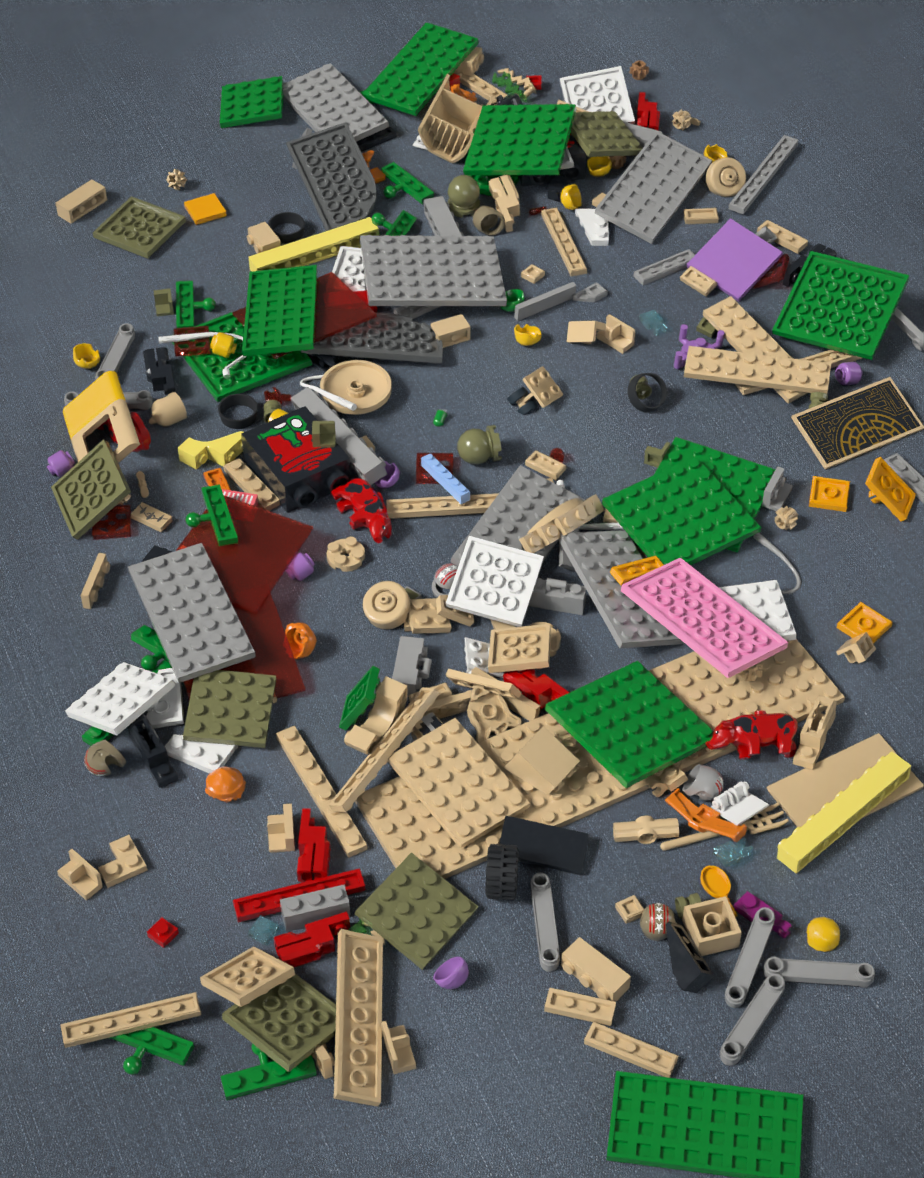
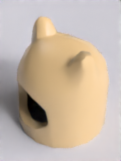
(168, 410)

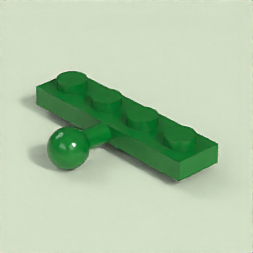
(405, 182)
(399, 227)
(185, 304)
(217, 514)
(148, 639)
(157, 1043)
(264, 1076)

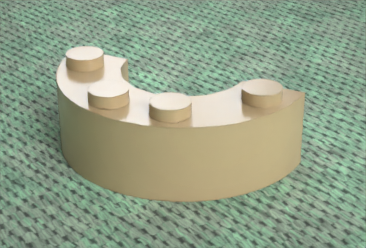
(388, 706)

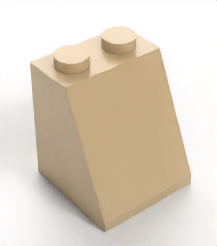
(543, 762)

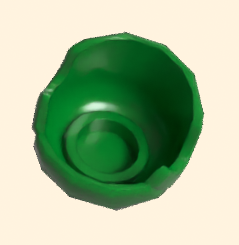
(513, 297)

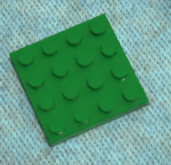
(251, 102)

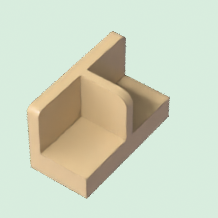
(452, 330)
(584, 331)
(617, 334)
(857, 648)
(281, 831)
(81, 876)
(398, 1048)

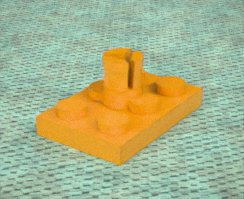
(889, 489)

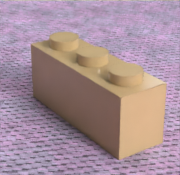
(81, 201)
(595, 970)

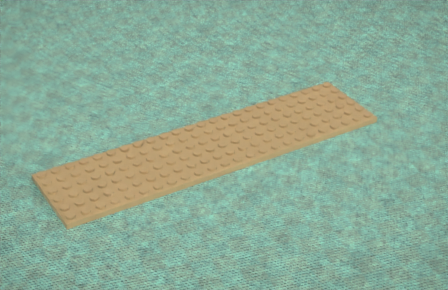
(787, 685)

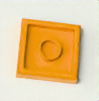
(205, 209)
(829, 494)
(862, 620)

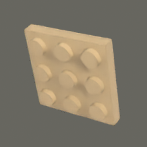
(519, 648)
(247, 976)

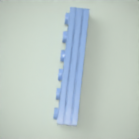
(445, 478)

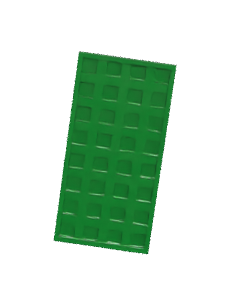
(420, 68)
(280, 310)
(705, 1127)

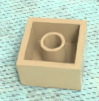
(712, 926)

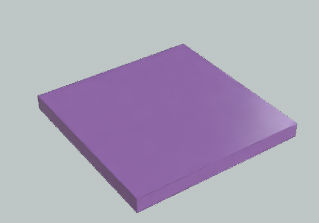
(735, 259)

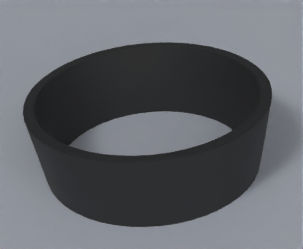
(287, 217)
(632, 395)
(234, 400)

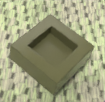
(705, 327)

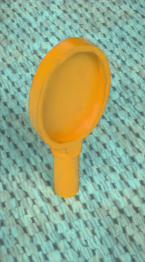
(716, 883)

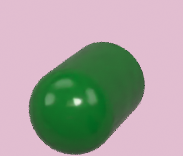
(440, 417)

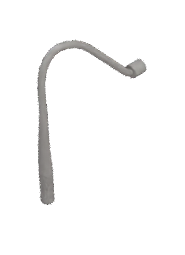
(770, 546)

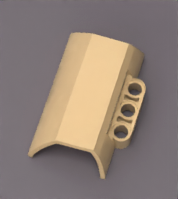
(450, 124)

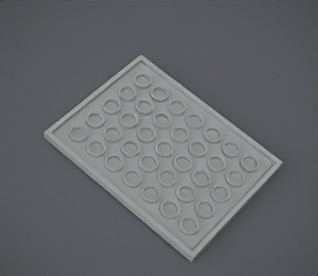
(432, 271)

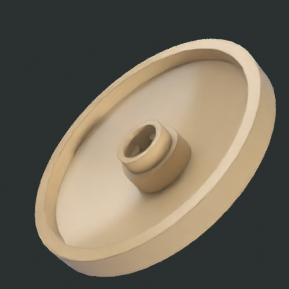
(359, 383)

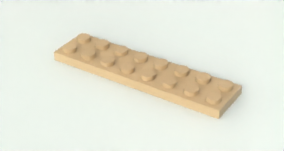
(746, 335)
(757, 370)
(358, 1018)

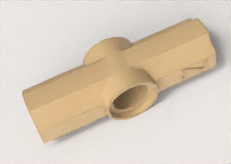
(646, 829)

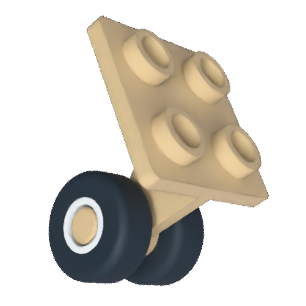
(541, 387)

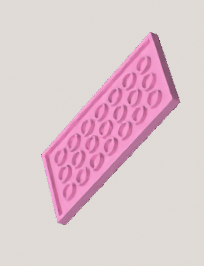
(704, 617)

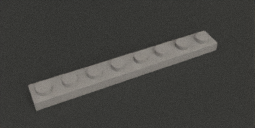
(763, 174)

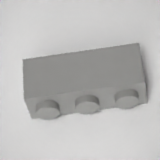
(313, 907)

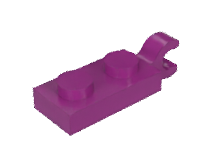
(749, 905)

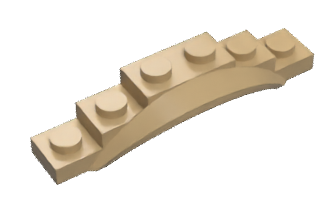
(561, 520)

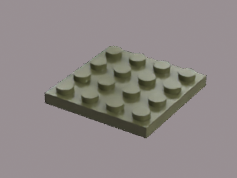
(604, 134)
(139, 227)
(90, 489)
(230, 708)
(416, 910)
(286, 1021)

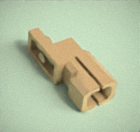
(506, 199)
(814, 733)

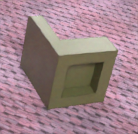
(163, 302)
(323, 433)
(654, 456)

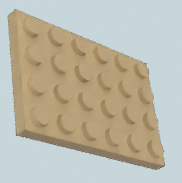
(458, 782)

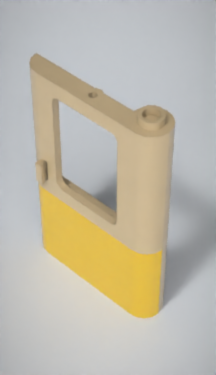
(92, 408)

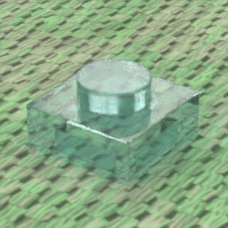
(263, 930)

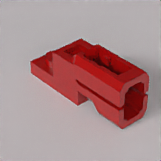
(647, 113)
(538, 689)
(313, 849)
(311, 944)

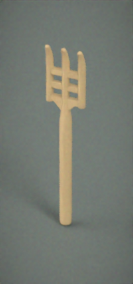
(749, 823)

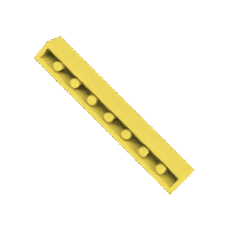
(314, 247)
(843, 812)

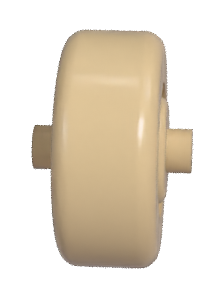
(725, 177)
(386, 605)

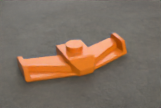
(704, 817)

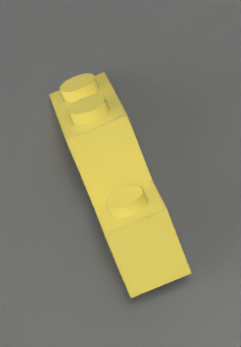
(220, 451)

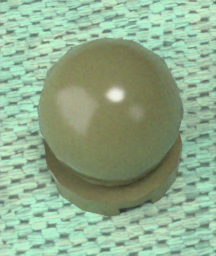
(463, 196)
(478, 445)

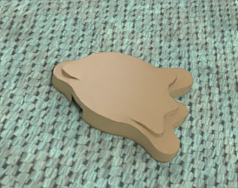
(489, 714)

